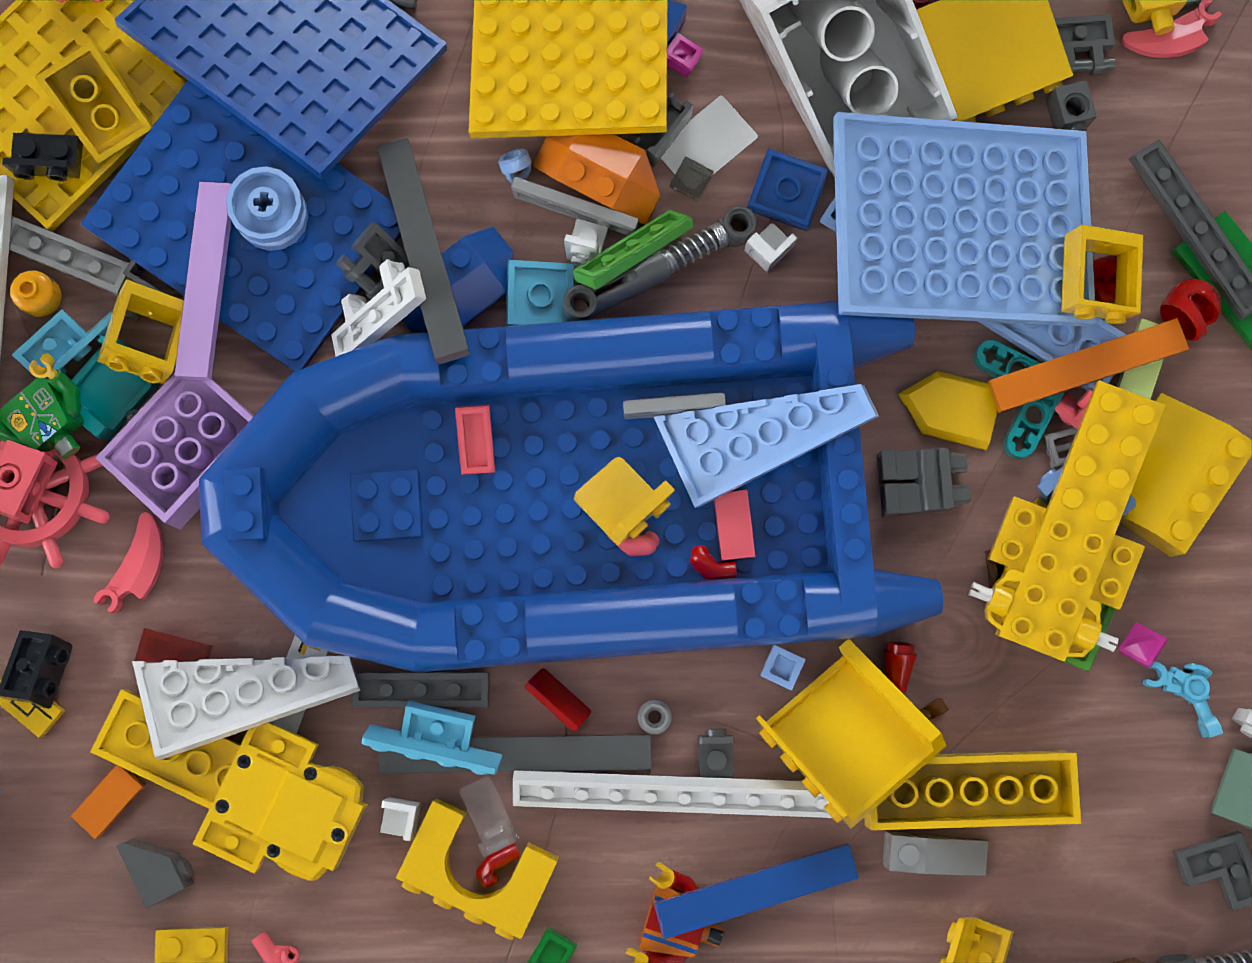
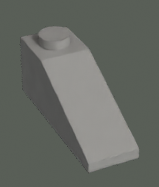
(934, 854)

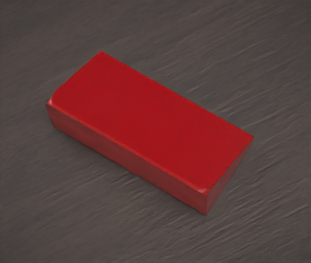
(558, 699)

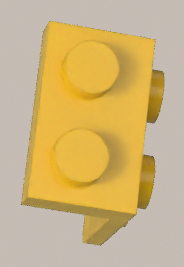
(622, 500)
(977, 942)

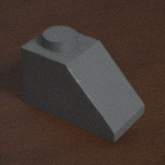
(155, 870)

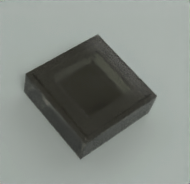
(691, 179)

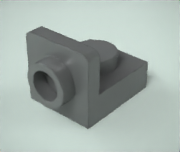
(716, 754)

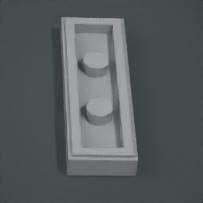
(671, 405)

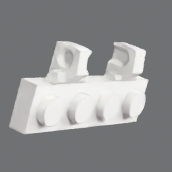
(371, 320)

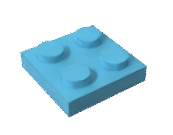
(536, 291)

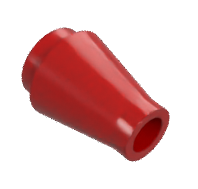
(899, 663)

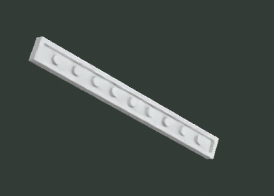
(665, 794)

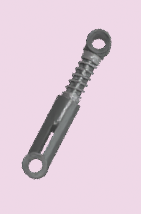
(659, 266)

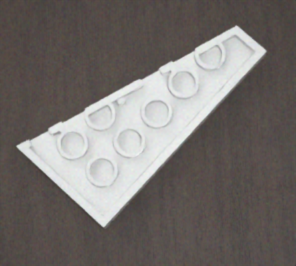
(221, 697)

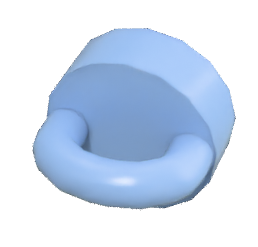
(514, 162)

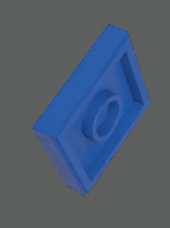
(787, 189)

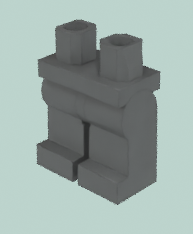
(931, 477)

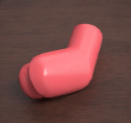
(274, 953)

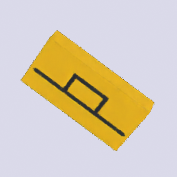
(33, 717)

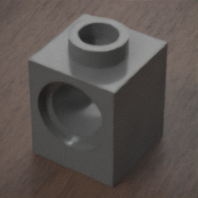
(1074, 96)

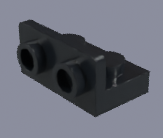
(45, 156)
(35, 668)

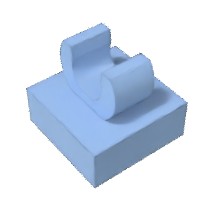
(782, 667)

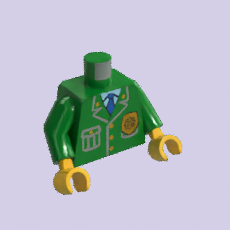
(44, 412)

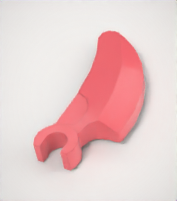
(1184, 39)
(140, 566)

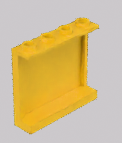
(994, 52)
(852, 736)

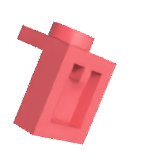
(1072, 411)

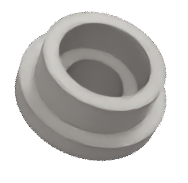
(654, 728)

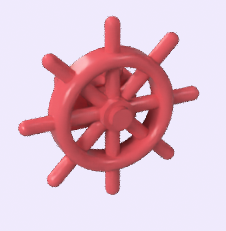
(25, 488)

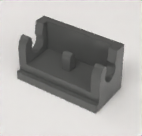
(658, 143)

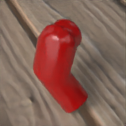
(708, 567)
(494, 861)

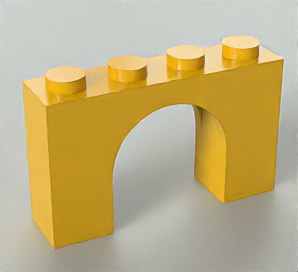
(428, 870)

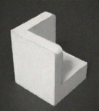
(769, 246)
(400, 817)

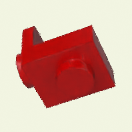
(1105, 278)

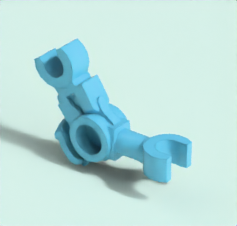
(1192, 688)

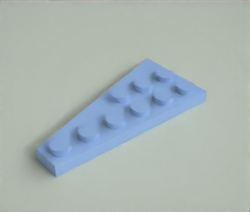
(742, 441)

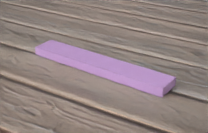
(204, 283)

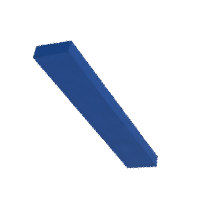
(755, 891)

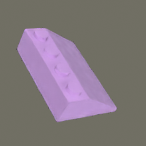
(173, 445)

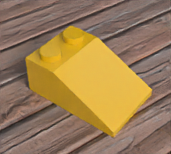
(94, 101)

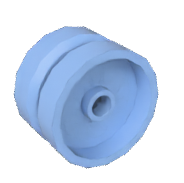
(277, 194)

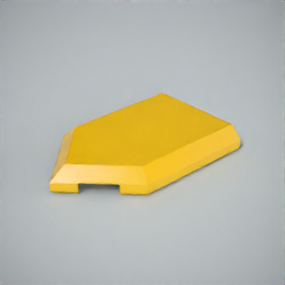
(952, 409)

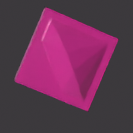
(683, 55)
(1142, 645)

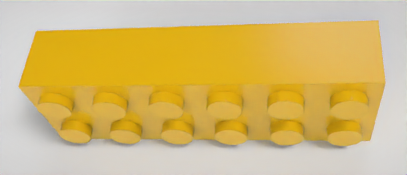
(985, 792)

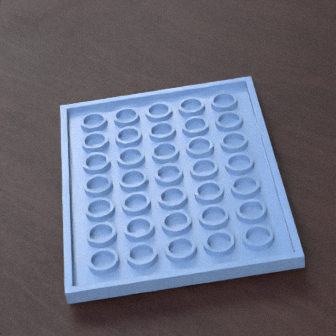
(957, 218)

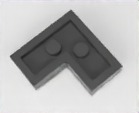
(1219, 858)

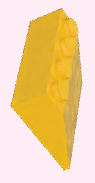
(1184, 476)

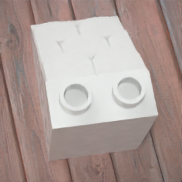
(850, 61)

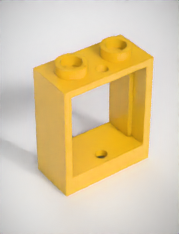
(1129, 253)
(152, 305)

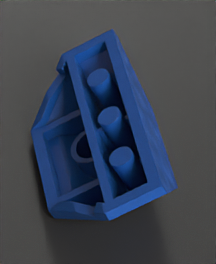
(476, 275)

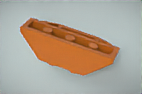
(604, 170)

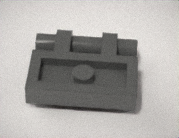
(1089, 35)
(374, 248)

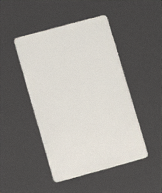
(711, 137)

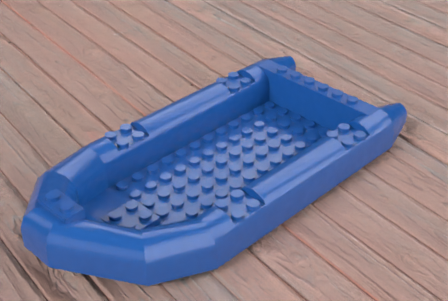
(375, 547)

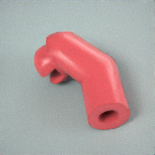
(640, 546)

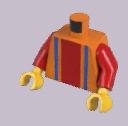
(679, 947)

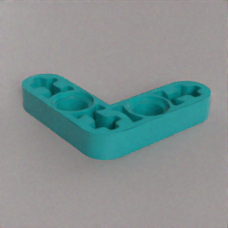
(1046, 405)

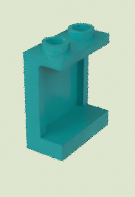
(108, 395)

